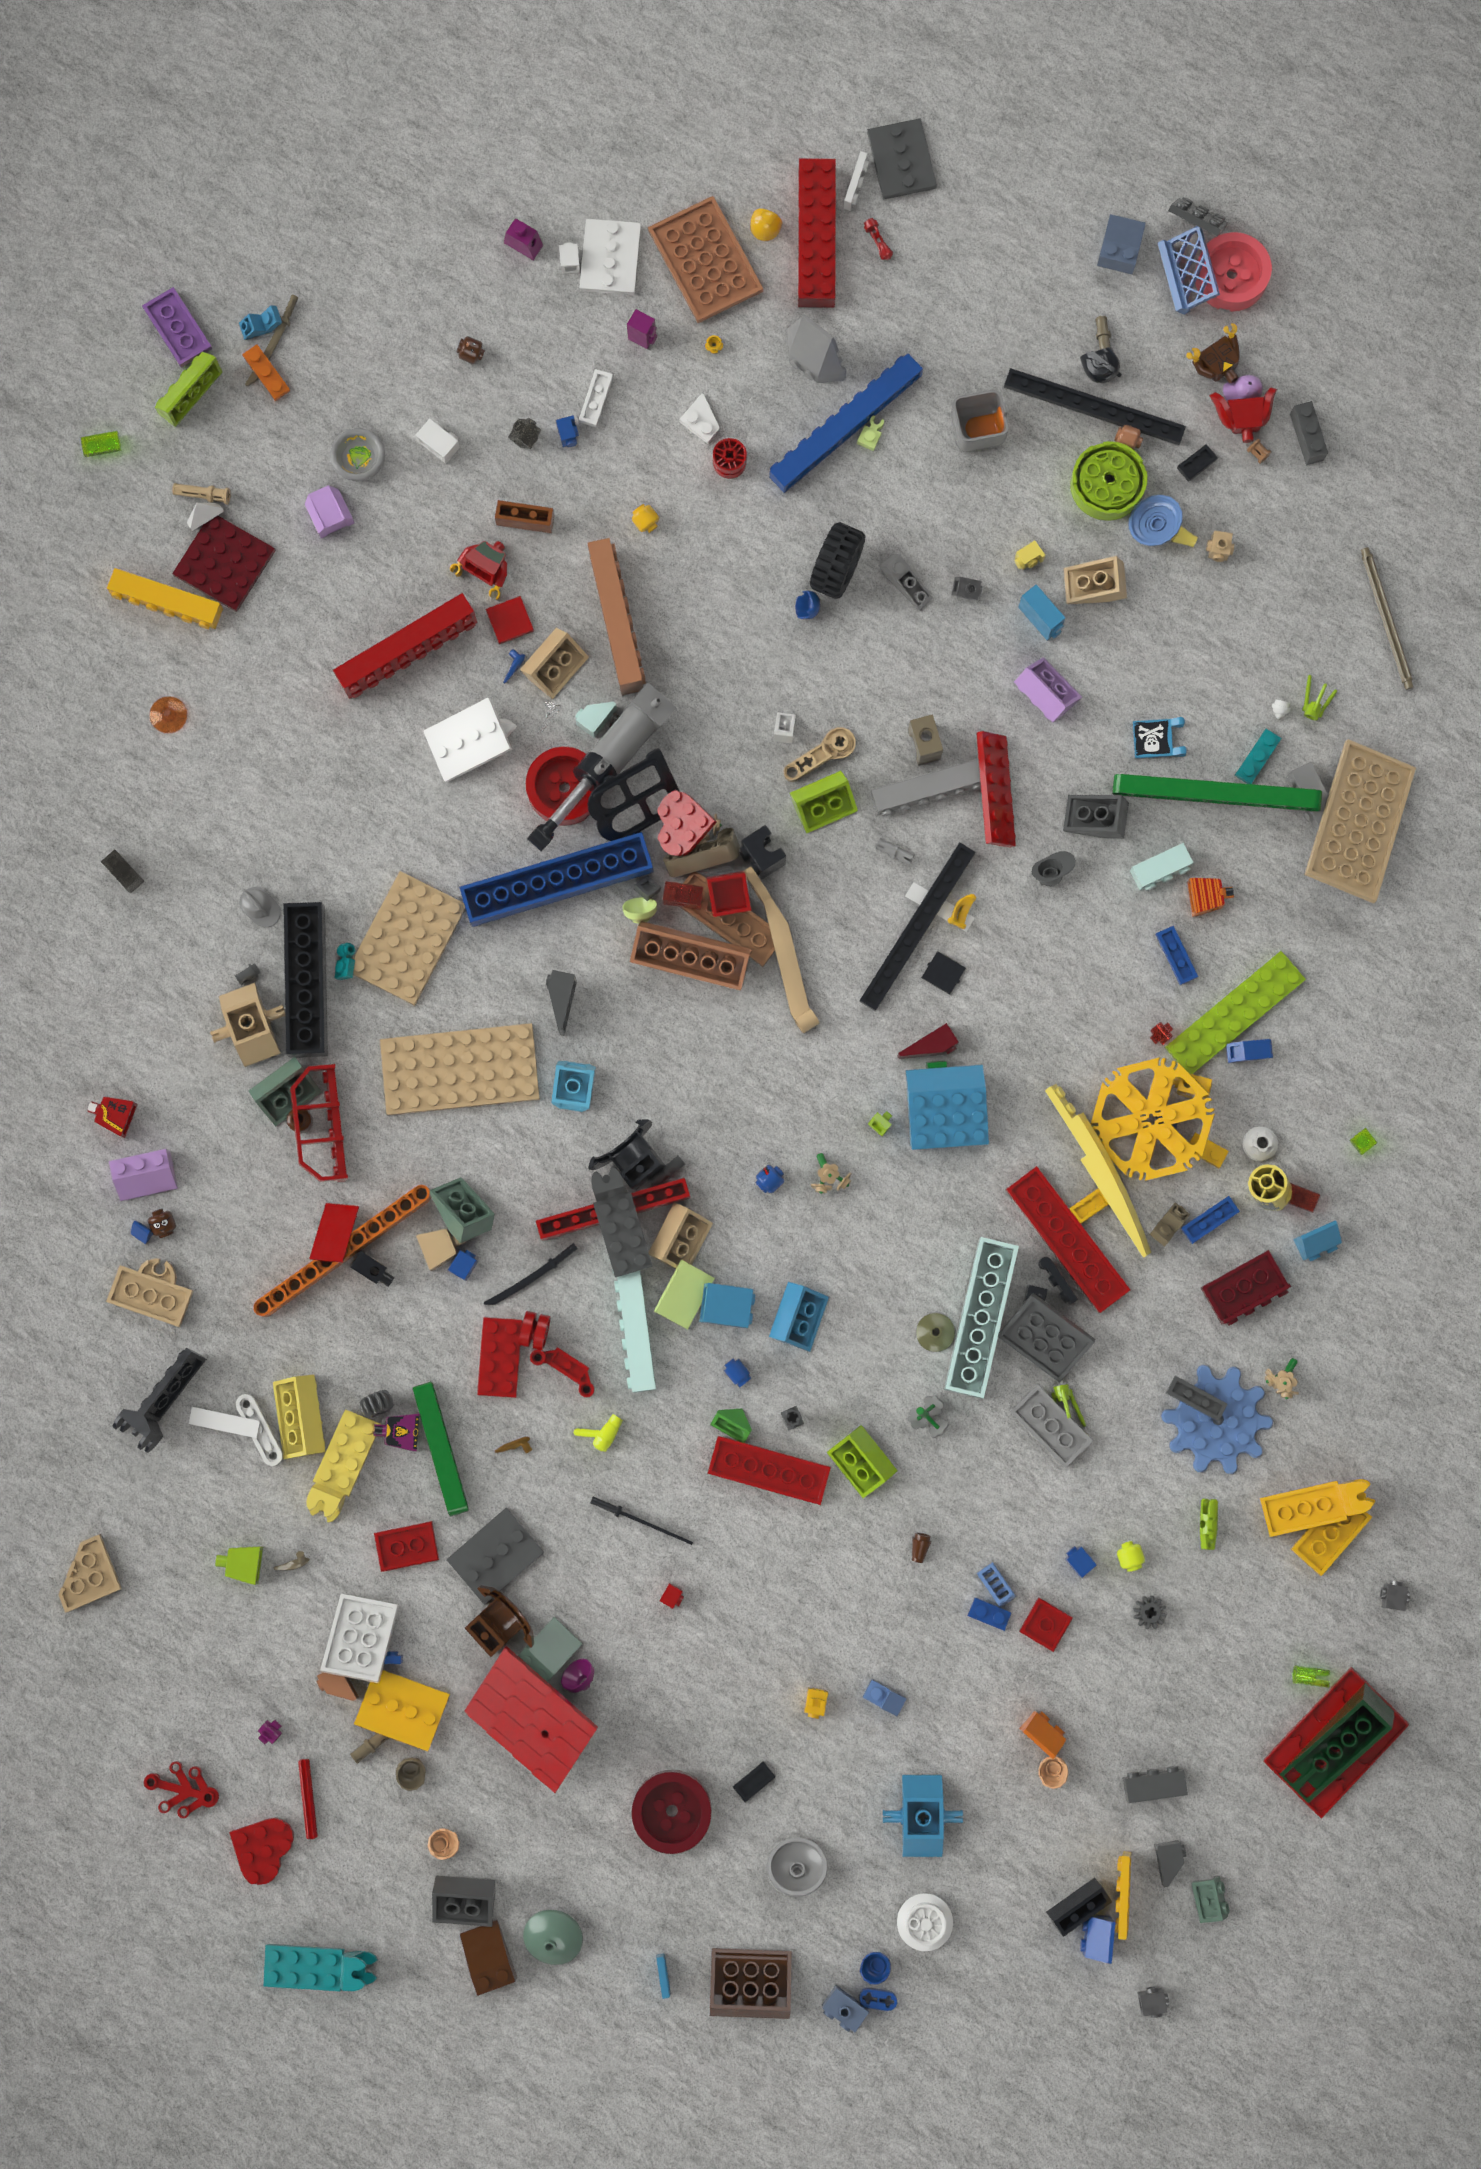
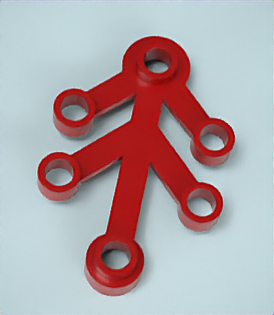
(185, 1790)

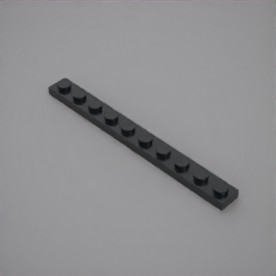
(1094, 406)
(917, 926)

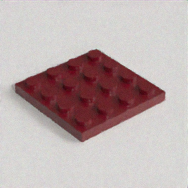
(224, 562)

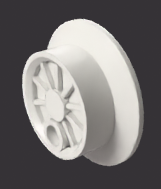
(925, 1922)

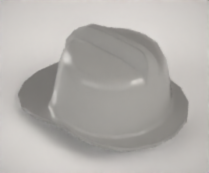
(259, 907)

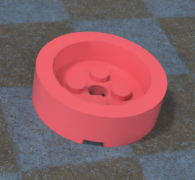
(1247, 259)

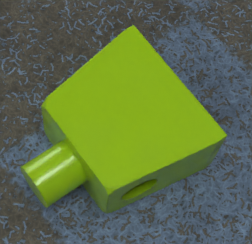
(242, 1563)

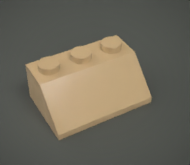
(554, 662)
(680, 1236)

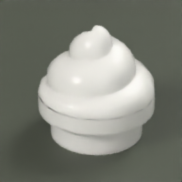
(1280, 708)

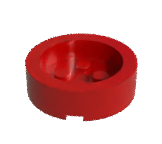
(545, 778)

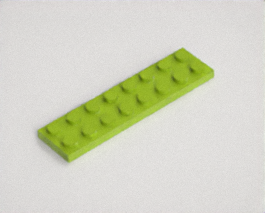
(1235, 1013)

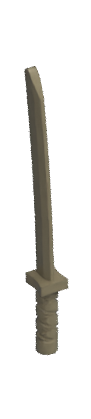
(277, 335)

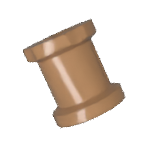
(1259, 451)

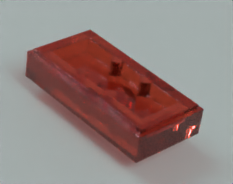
(1304, 1198)

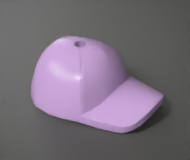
(1241, 389)

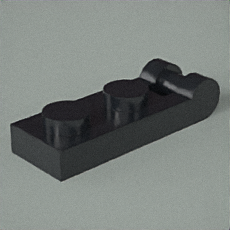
(1057, 1279)

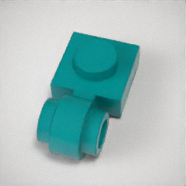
(345, 966)

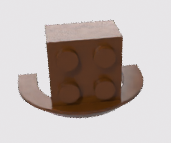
(498, 1623)

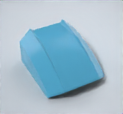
(573, 1085)

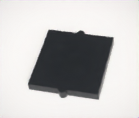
(943, 973)

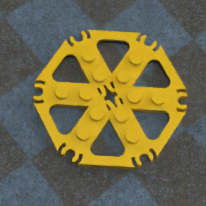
(1156, 1101)

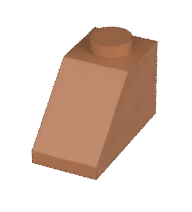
(337, 1686)

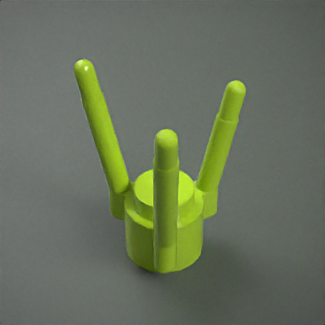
(1313, 710)
(1063, 1393)

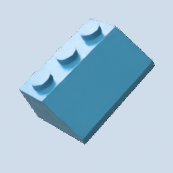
(799, 1316)

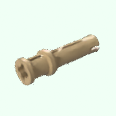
(210, 493)

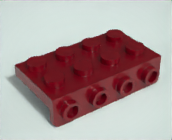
(1245, 1288)

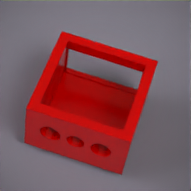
(728, 893)

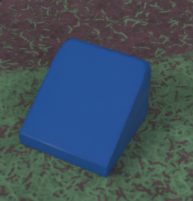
(141, 1232)

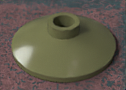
(927, 1339)

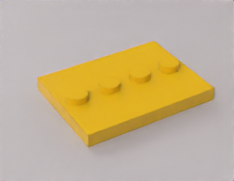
(402, 1710)

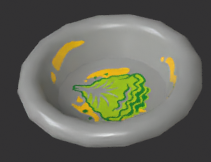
(357, 454)

